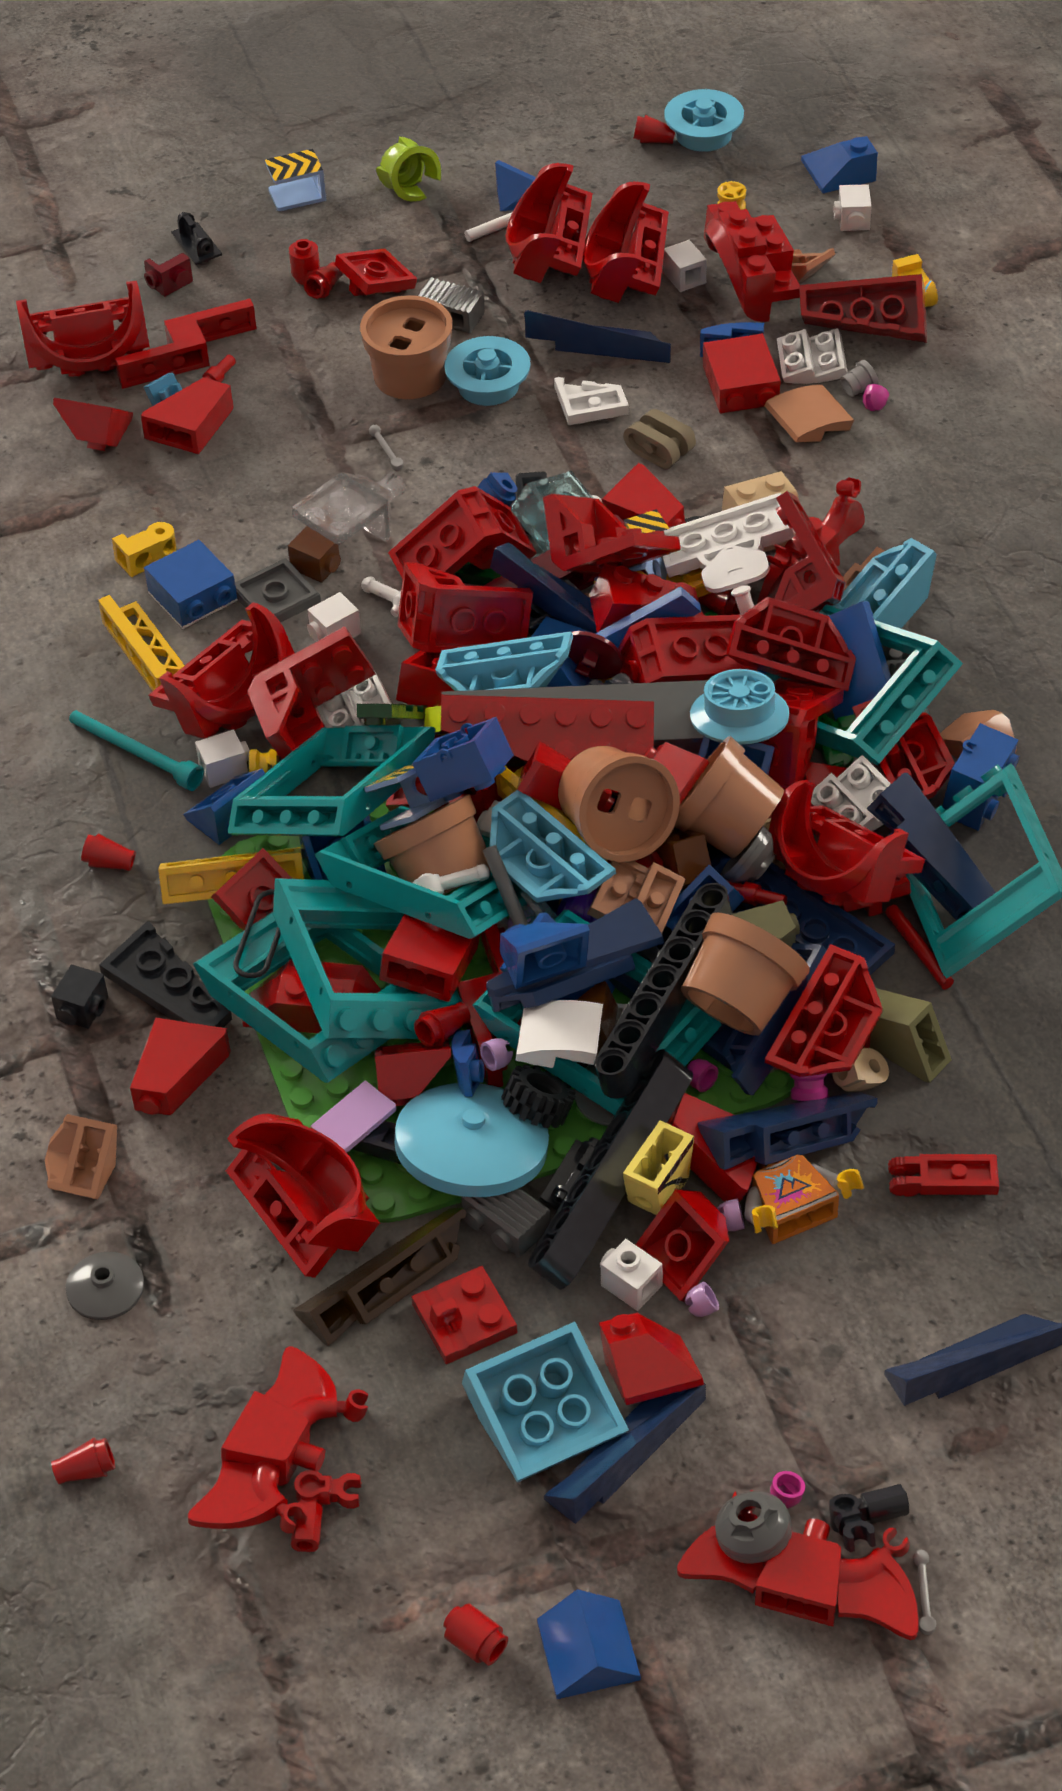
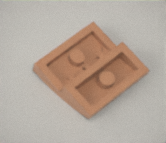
(809, 413)
(653, 886)

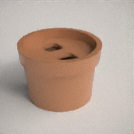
(407, 345)
(729, 800)
(643, 811)
(436, 843)
(742, 973)

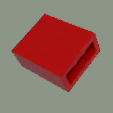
(740, 372)
(426, 958)

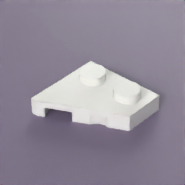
(590, 401)

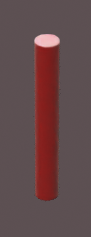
(918, 945)

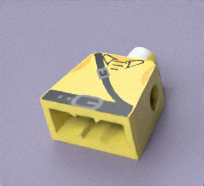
(650, 1176)

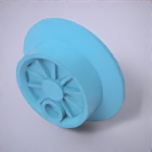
(704, 118)
(487, 369)
(739, 706)

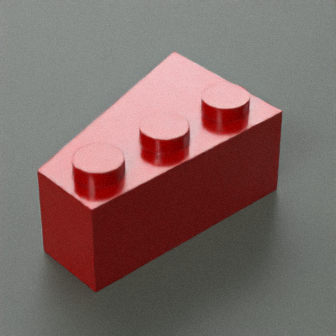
(624, 591)

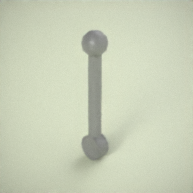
(396, 462)
(927, 1623)

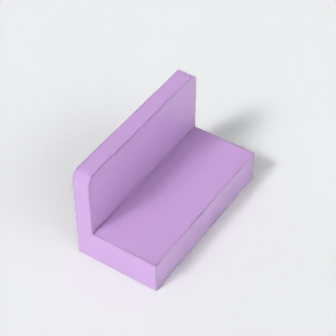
(355, 1116)

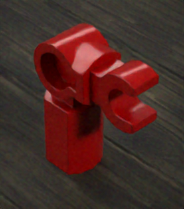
(316, 1490)

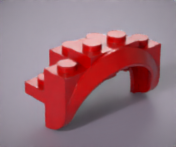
(541, 238)
(754, 257)
(623, 260)
(84, 334)
(215, 683)
(848, 858)
(312, 1203)

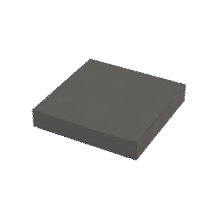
(279, 590)

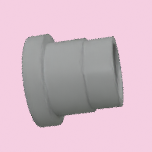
(859, 378)

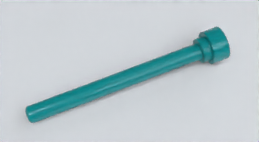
(187, 774)

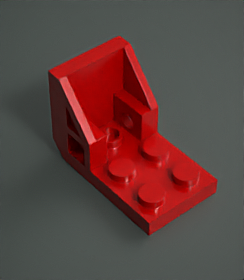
(462, 532)
(588, 535)
(795, 583)
(445, 614)
(678, 649)
(302, 684)
(798, 738)

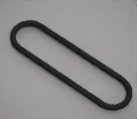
(245, 936)

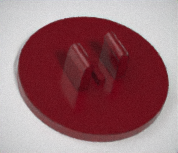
(595, 655)

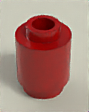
(303, 258)
(475, 1634)

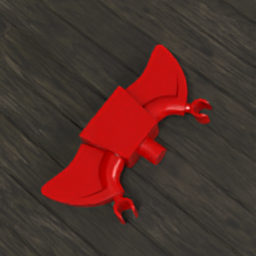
(841, 521)
(270, 1445)
(810, 1573)

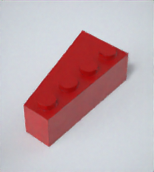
(868, 306)

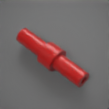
(217, 372)
(755, 894)

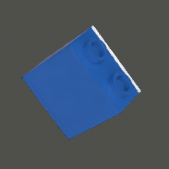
(190, 584)

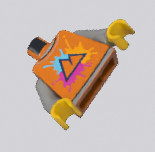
(796, 1196)

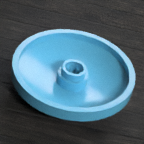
(468, 1142)

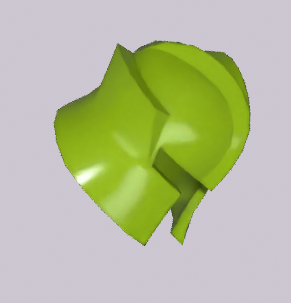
(403, 167)

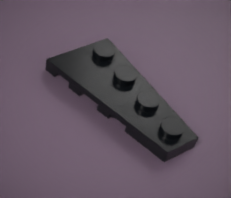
(161, 979)

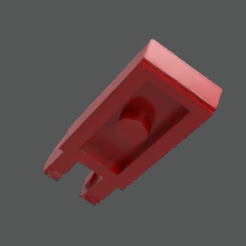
(944, 1174)

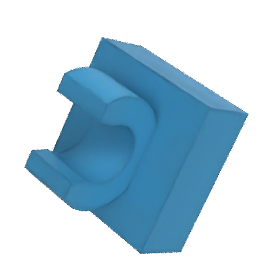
(162, 388)

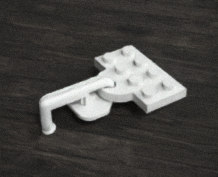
(729, 547)

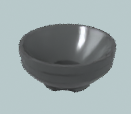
(752, 860)
(757, 1539)

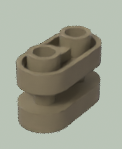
(659, 438)

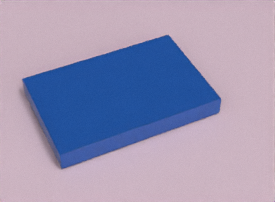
(870, 669)

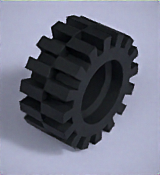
(538, 1096)

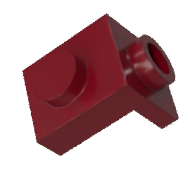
(169, 275)

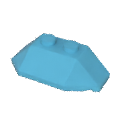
(893, 583)
(505, 664)
(543, 853)

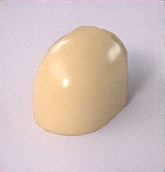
(867, 1072)

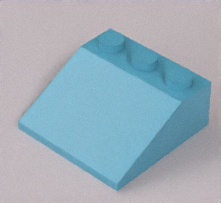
(543, 1402)

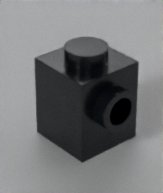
(80, 997)

